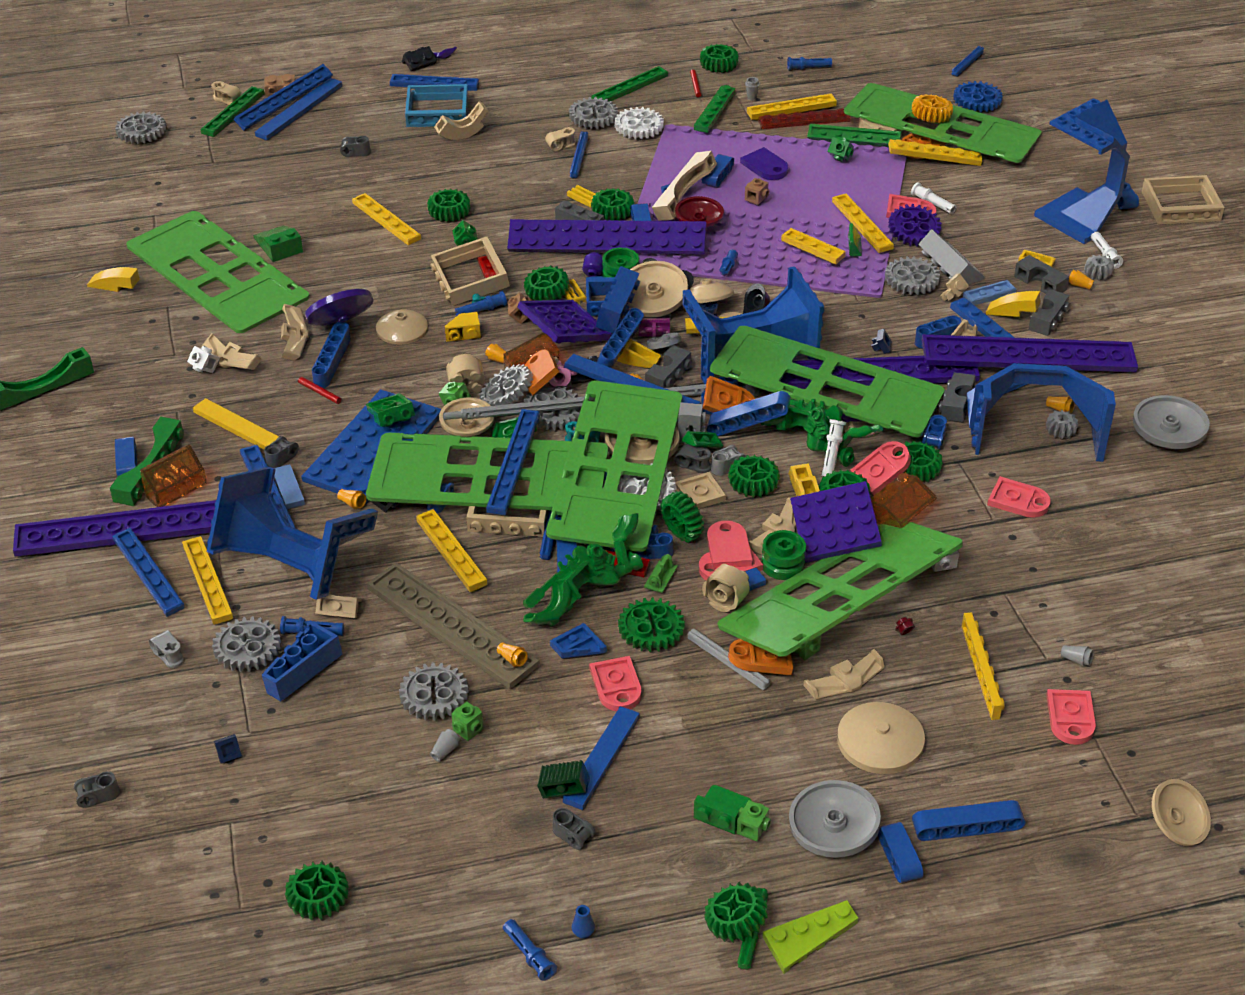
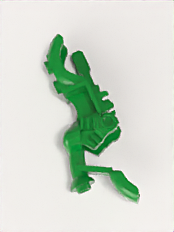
(817, 424)
(584, 566)

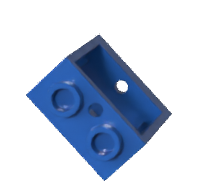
(593, 288)

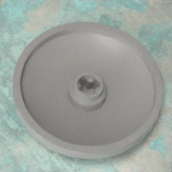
(1171, 422)
(834, 818)

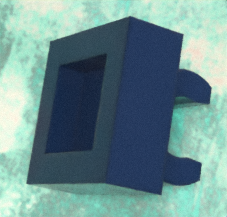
(882, 342)
(227, 748)

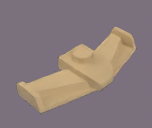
(294, 332)
(232, 354)
(775, 523)
(846, 677)

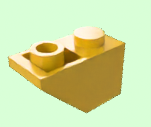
(463, 327)

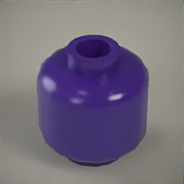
(593, 265)

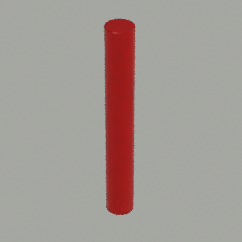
(695, 83)
(334, 398)

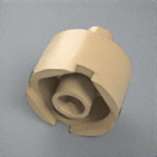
(466, 370)
(726, 588)

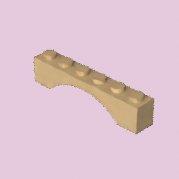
(699, 166)

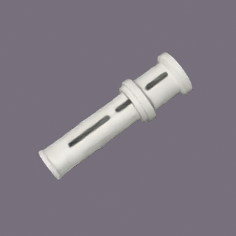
(927, 194)
(1107, 251)
(834, 440)

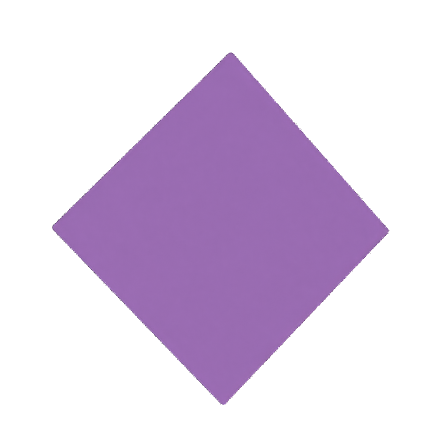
(796, 201)

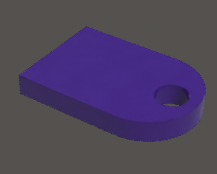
(765, 164)

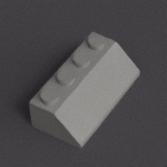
(949, 258)

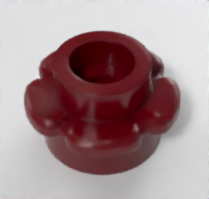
(904, 625)

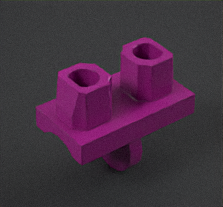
(654, 327)

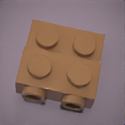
(275, 83)

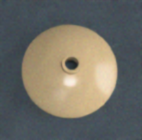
(711, 291)
(401, 327)
(468, 427)
(1181, 812)

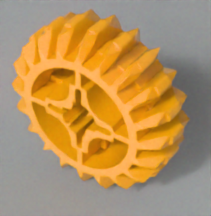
(932, 108)

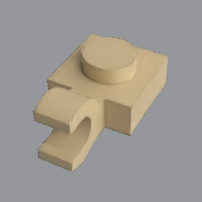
(955, 286)

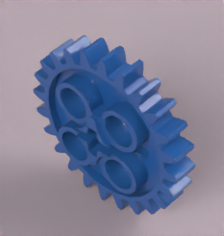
(978, 96)

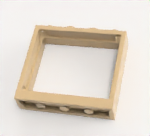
(1182, 214)
(464, 253)
(506, 524)

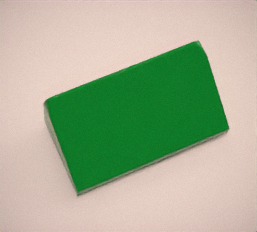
(854, 241)
(702, 439)

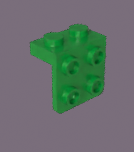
(720, 808)

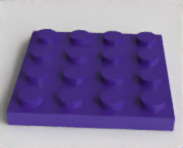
(563, 321)
(836, 521)

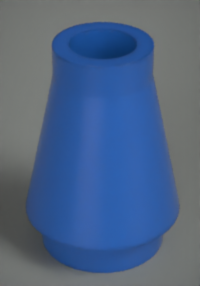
(583, 923)

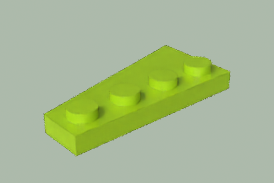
(802, 936)

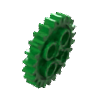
(665, 621)

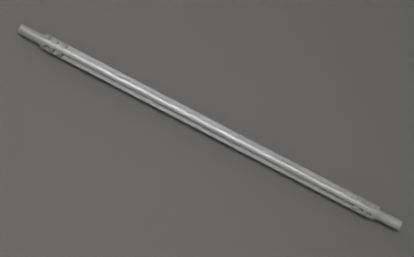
(547, 405)

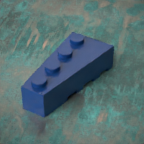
(617, 299)
(301, 661)

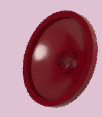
(700, 209)

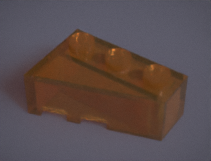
(526, 350)

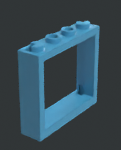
(429, 118)

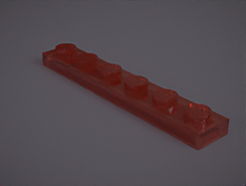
(803, 119)

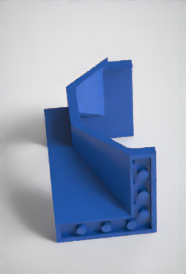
(1081, 212)
(792, 315)
(1091, 398)
(252, 523)

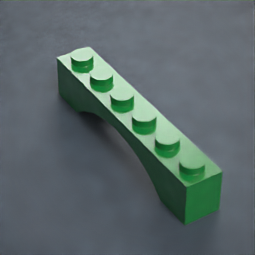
(71, 367)
(129, 486)

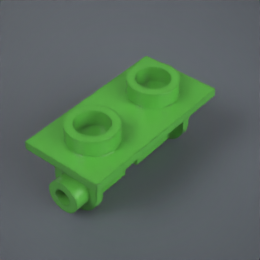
(661, 574)

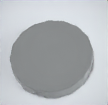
(664, 341)

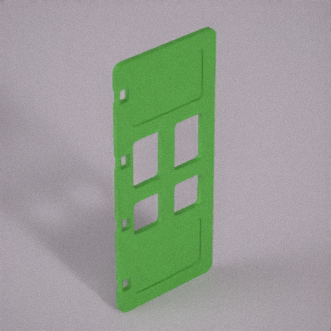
(991, 137)
(245, 302)
(889, 400)
(417, 468)
(593, 513)
(780, 620)

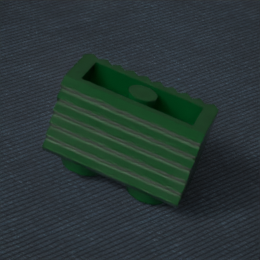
(562, 779)

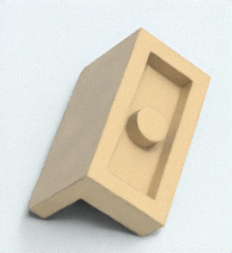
(338, 606)

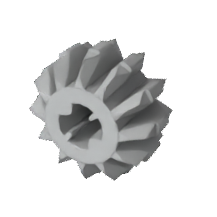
(1099, 267)
(1061, 424)

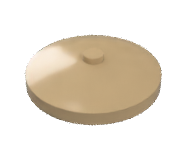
(659, 288)
(641, 449)
(881, 738)

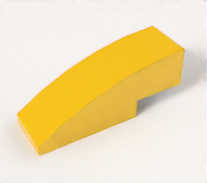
(115, 279)
(1015, 303)
(638, 355)
(803, 480)

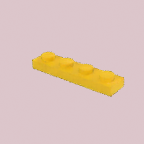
(813, 246)

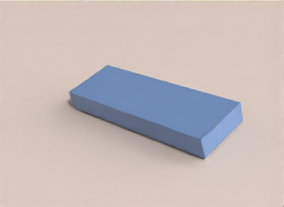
(989, 292)
(288, 487)

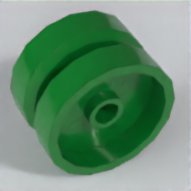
(618, 257)
(783, 554)

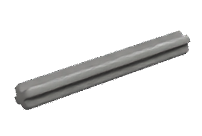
(722, 655)

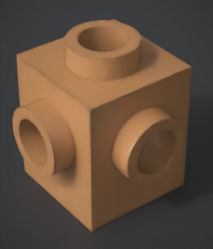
(756, 191)
(515, 312)

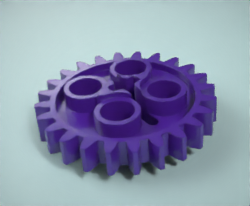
(913, 224)

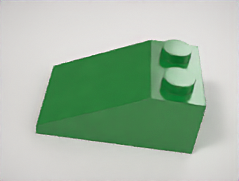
(280, 242)

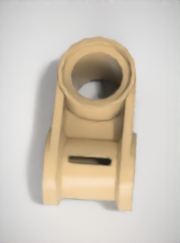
(225, 92)
(560, 139)

